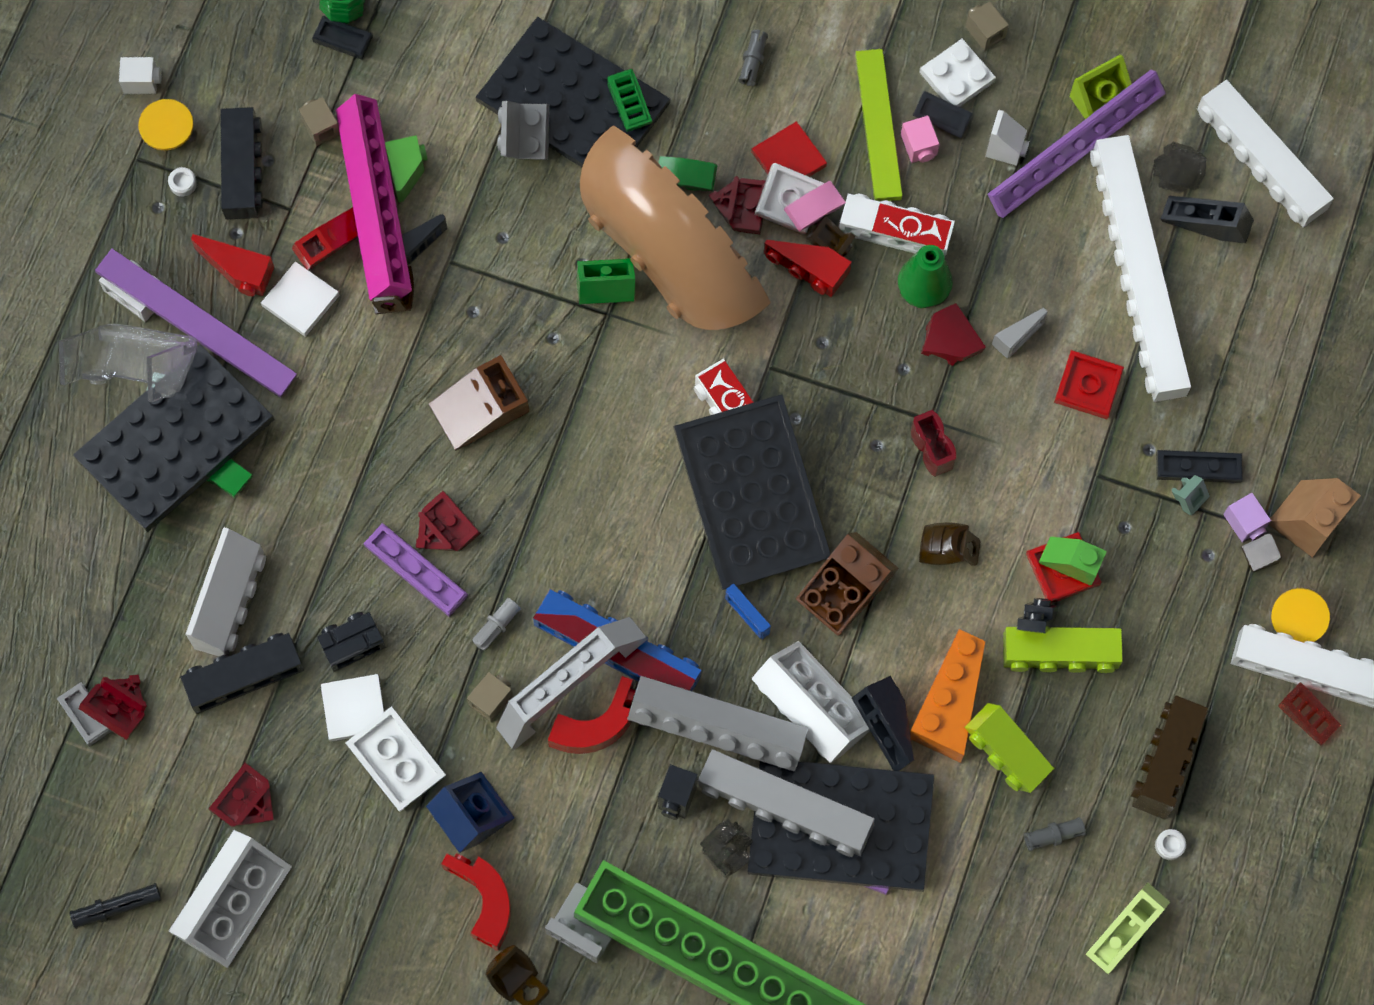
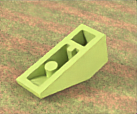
(1128, 928)

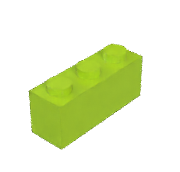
(1008, 748)

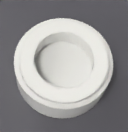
(182, 181)
(1170, 844)

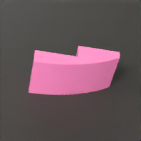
(814, 205)

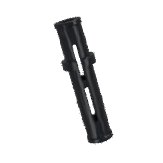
(104, 909)

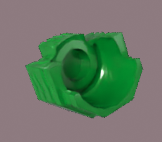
(342, 10)

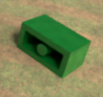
(605, 281)

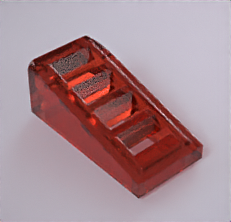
(1303, 721)

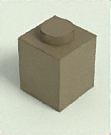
(986, 25)
(319, 121)
(490, 696)

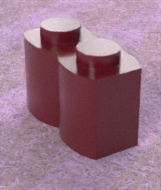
(937, 448)

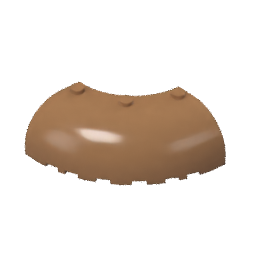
(667, 235)

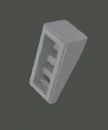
(1014, 336)

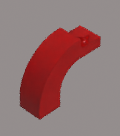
(594, 735)
(496, 909)

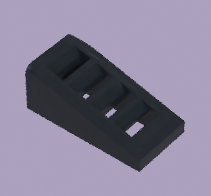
(422, 237)

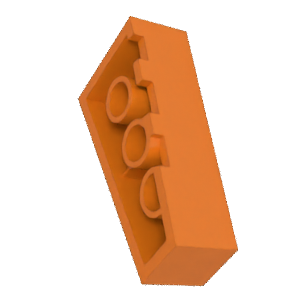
(951, 699)

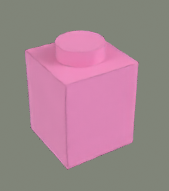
(920, 139)

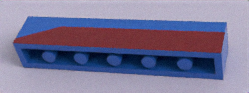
(574, 622)

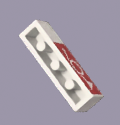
(894, 225)
(720, 388)

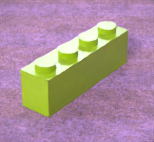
(1063, 648)

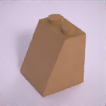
(1313, 512)

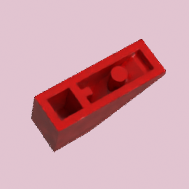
(241, 267)

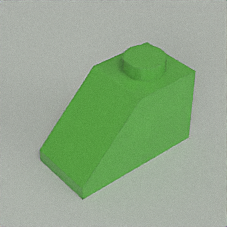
(405, 163)
(1073, 558)

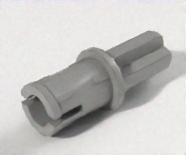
(496, 624)

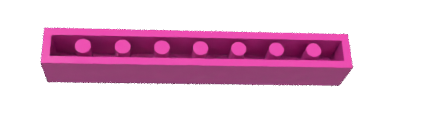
(373, 198)

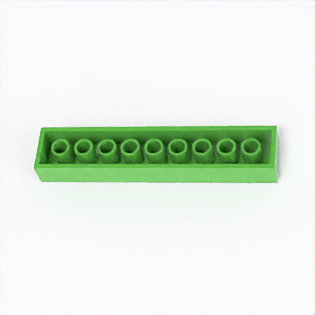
(696, 945)

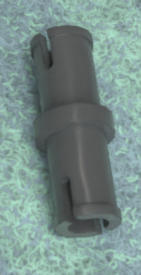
(753, 57)
(1054, 834)

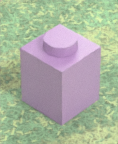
(1247, 518)

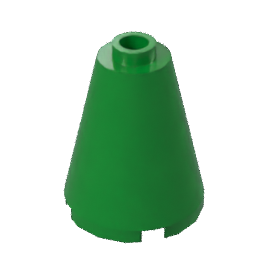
(925, 278)

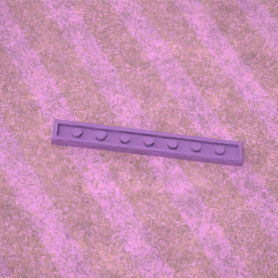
(1076, 143)
(196, 323)

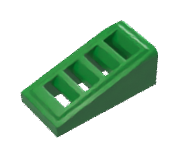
(622, 84)

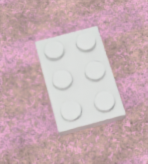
(395, 759)

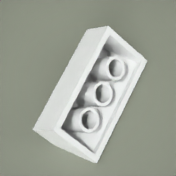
(225, 594)
(812, 699)
(230, 898)

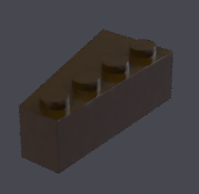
(1169, 757)

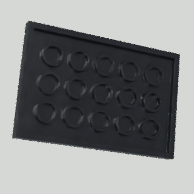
(573, 81)
(171, 446)
(752, 491)
(895, 849)

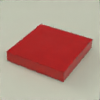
(790, 149)
(1089, 384)
(1054, 583)

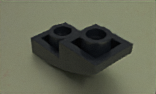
(1038, 616)

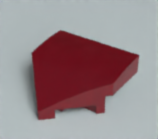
(738, 204)
(951, 336)
(444, 526)
(116, 704)
(244, 799)

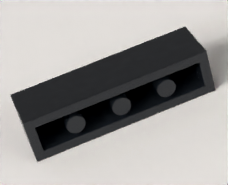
(239, 163)
(242, 672)

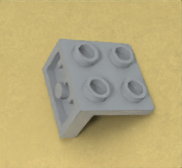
(524, 130)
(574, 932)

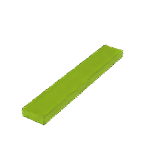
(878, 125)

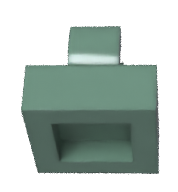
(1192, 494)

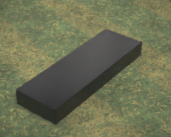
(1206, 465)

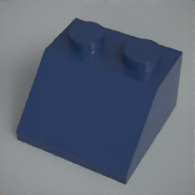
(469, 811)

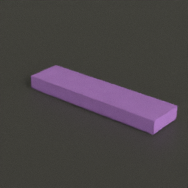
(415, 570)

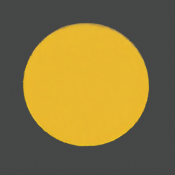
(165, 124)
(1301, 614)

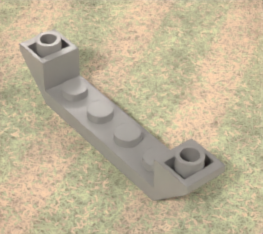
(565, 676)

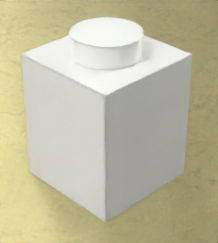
(139, 75)

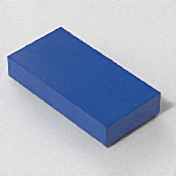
(747, 611)

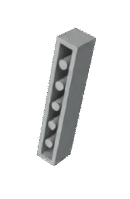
(717, 723)
(786, 803)

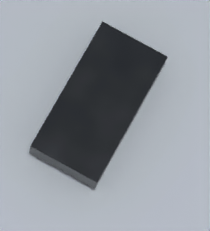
(342, 37)
(943, 114)

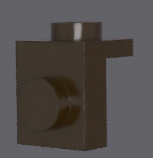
(827, 234)

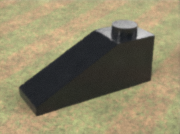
(1209, 218)
(887, 719)

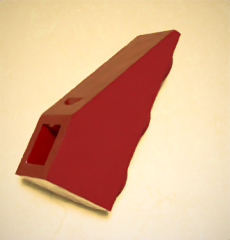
(326, 239)
(814, 264)

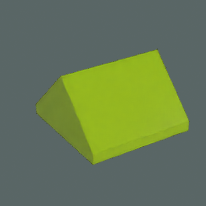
(1100, 85)

